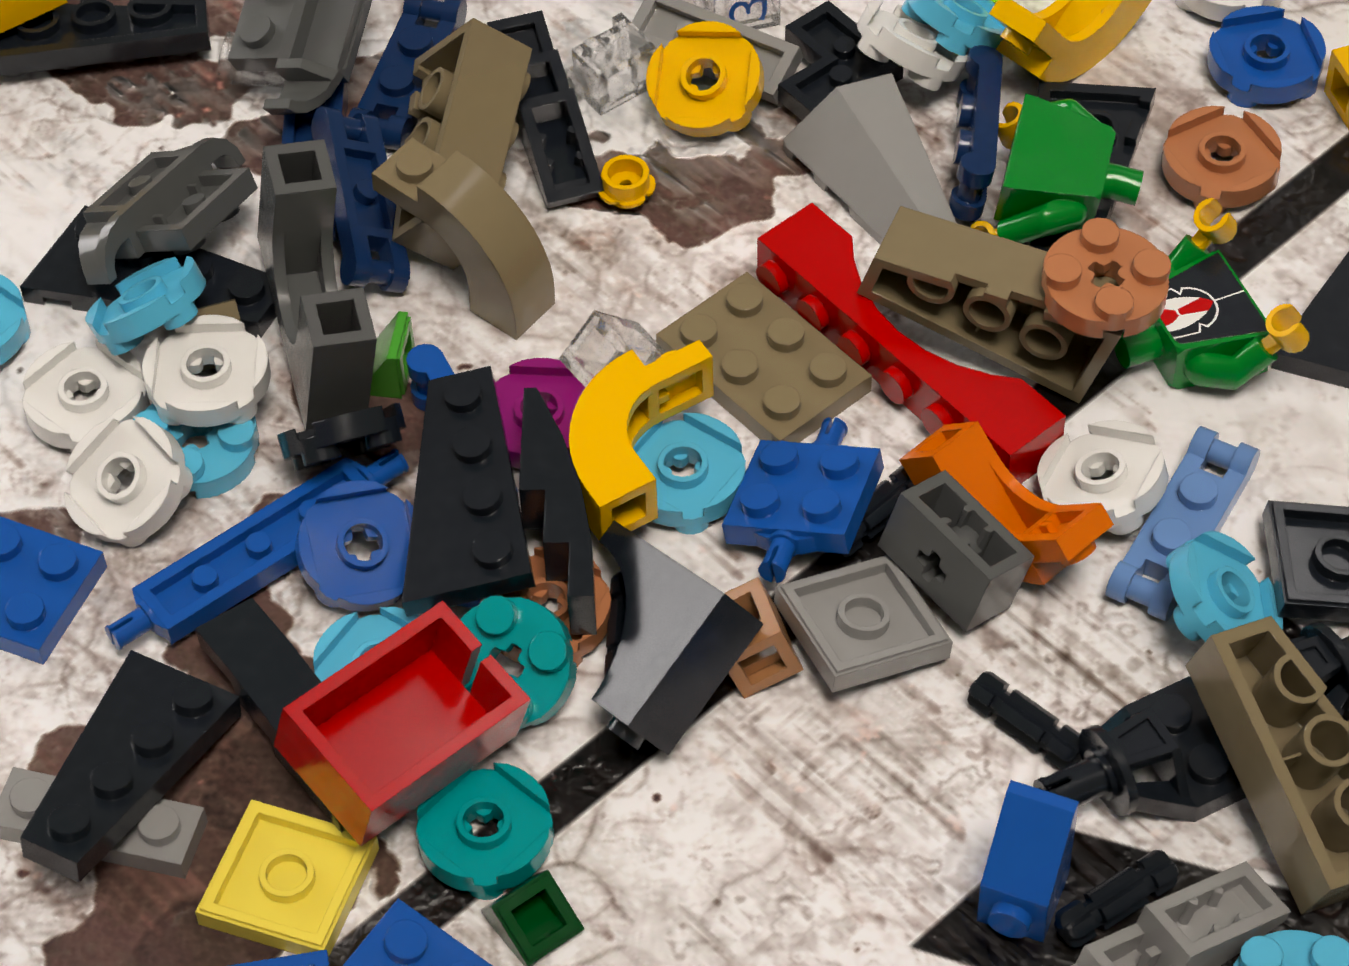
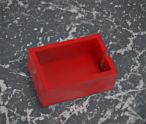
(400, 723)

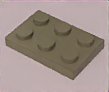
(769, 362)

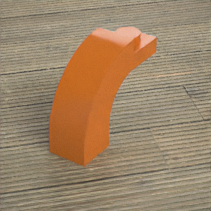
(1050, 531)

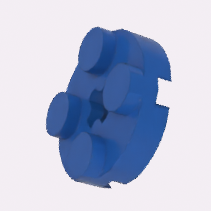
(1259, 80)
(328, 527)

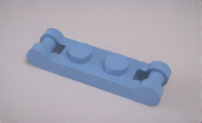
(1190, 506)

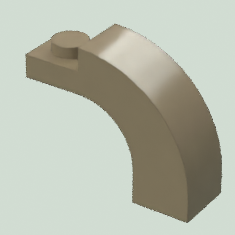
(483, 227)

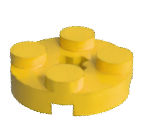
(724, 105)

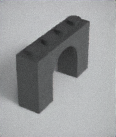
(322, 329)

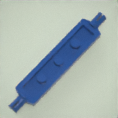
(236, 560)

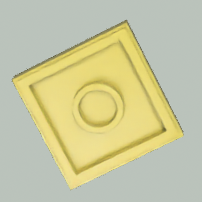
(286, 880)

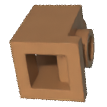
(770, 653)

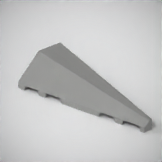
(868, 154)

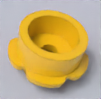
(626, 182)

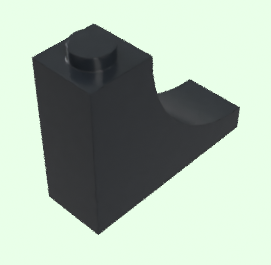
(673, 644)

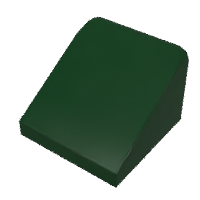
(533, 918)

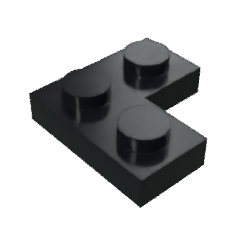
(830, 46)

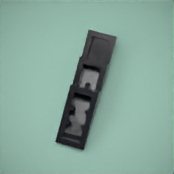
(552, 119)
(555, 502)
(262, 670)

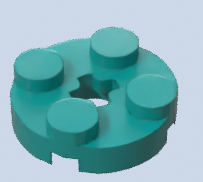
(545, 651)
(493, 862)

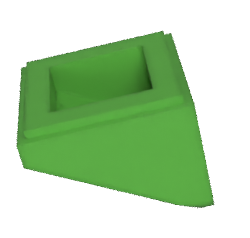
(390, 363)

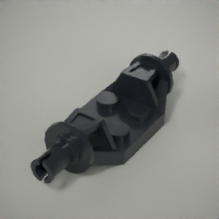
(1180, 744)

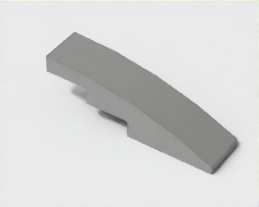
(1194, 925)

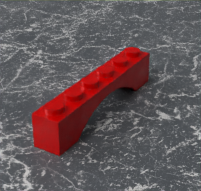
(814, 272)

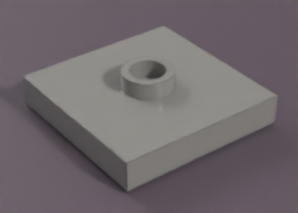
(862, 623)

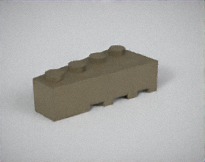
(465, 106)
(983, 297)
(1285, 752)

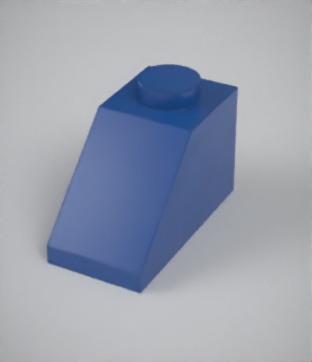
(1027, 862)

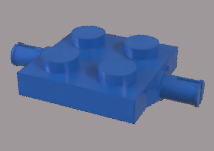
(803, 498)

